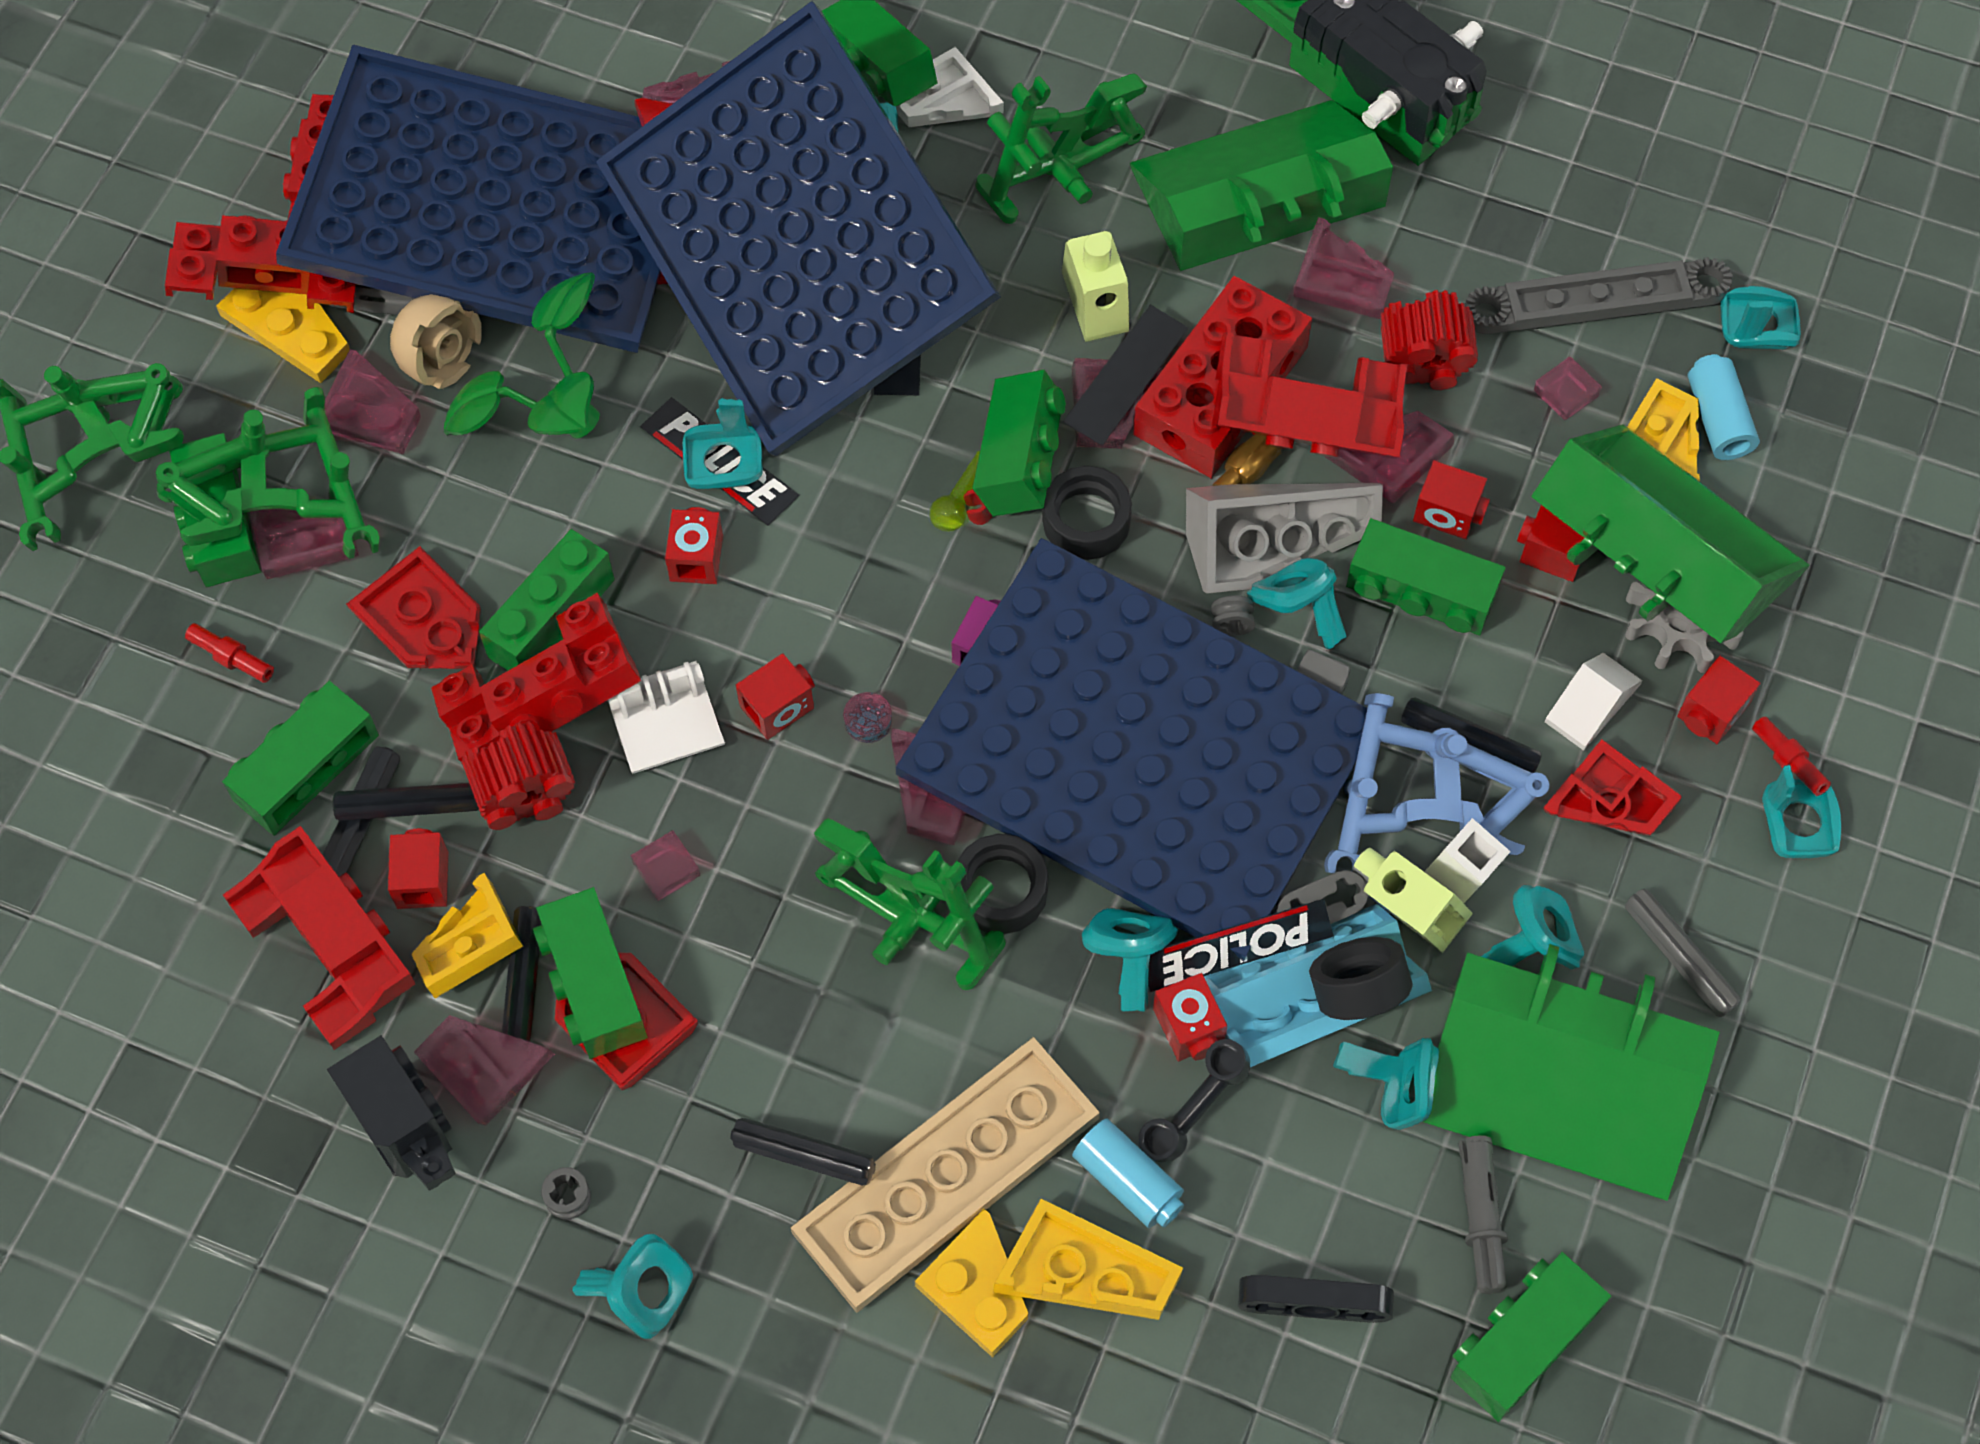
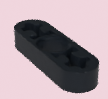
(1316, 1298)

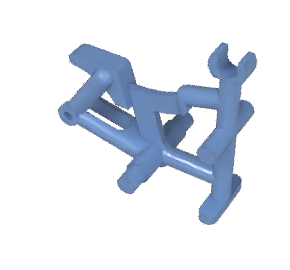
(1447, 751)

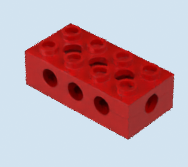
(1181, 401)

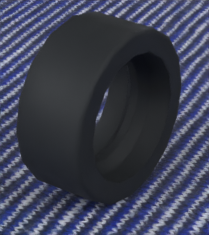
(1095, 482)
(1024, 854)
(1361, 978)

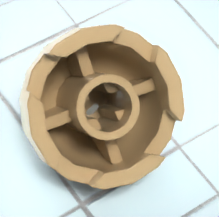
(434, 340)

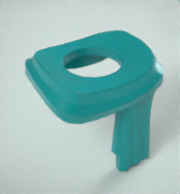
(1749, 309)
(732, 432)
(1286, 595)
(1789, 791)
(1535, 935)
(1135, 949)
(1396, 1071)
(622, 1285)

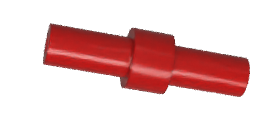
(229, 652)
(1791, 753)

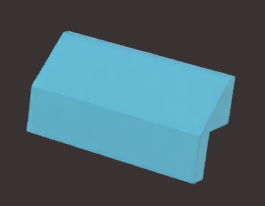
(1273, 1000)

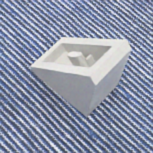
(1592, 699)

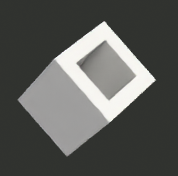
(1467, 860)

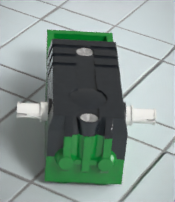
(1384, 66)

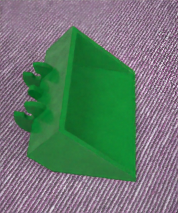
(1264, 182)
(1666, 531)
(1570, 1073)

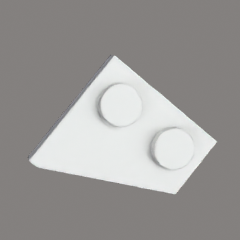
(956, 97)

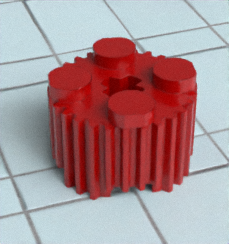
(1430, 338)
(519, 776)

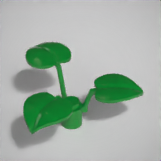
(567, 405)

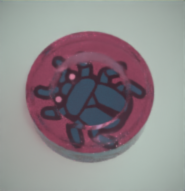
(867, 717)

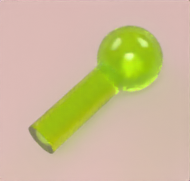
(949, 511)

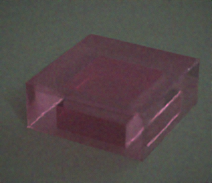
(1567, 388)
(665, 865)

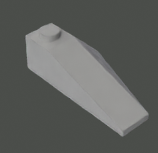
(1259, 529)

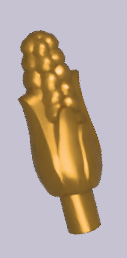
(1248, 462)

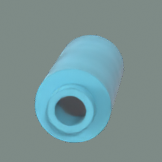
(1723, 407)
(1129, 1174)

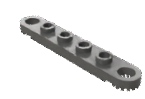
(1599, 295)

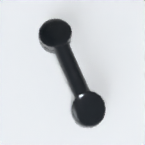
(1227, 1065)

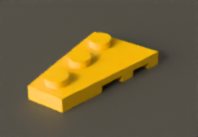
(288, 328)
(1085, 1266)

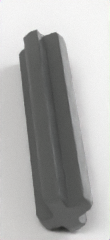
(1682, 953)

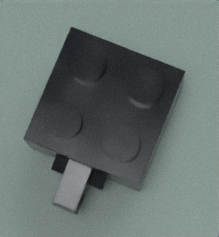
(396, 1111)

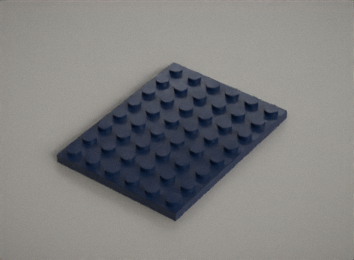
(470, 197)
(796, 229)
(1138, 746)

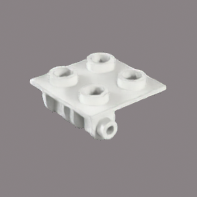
(665, 718)

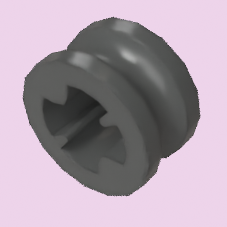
(1233, 615)
(550, 1193)

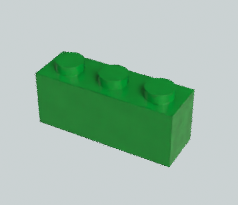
(883, 50)
(1019, 443)
(221, 559)
(1424, 577)
(528, 617)
(300, 757)
(588, 974)
(1528, 1334)

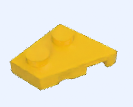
(1669, 424)
(466, 940)
(963, 1286)

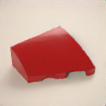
(1614, 794)

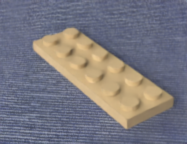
(945, 1174)

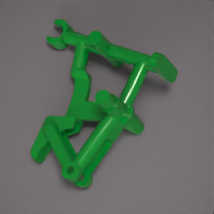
(1067, 154)
(87, 403)
(249, 453)
(911, 900)

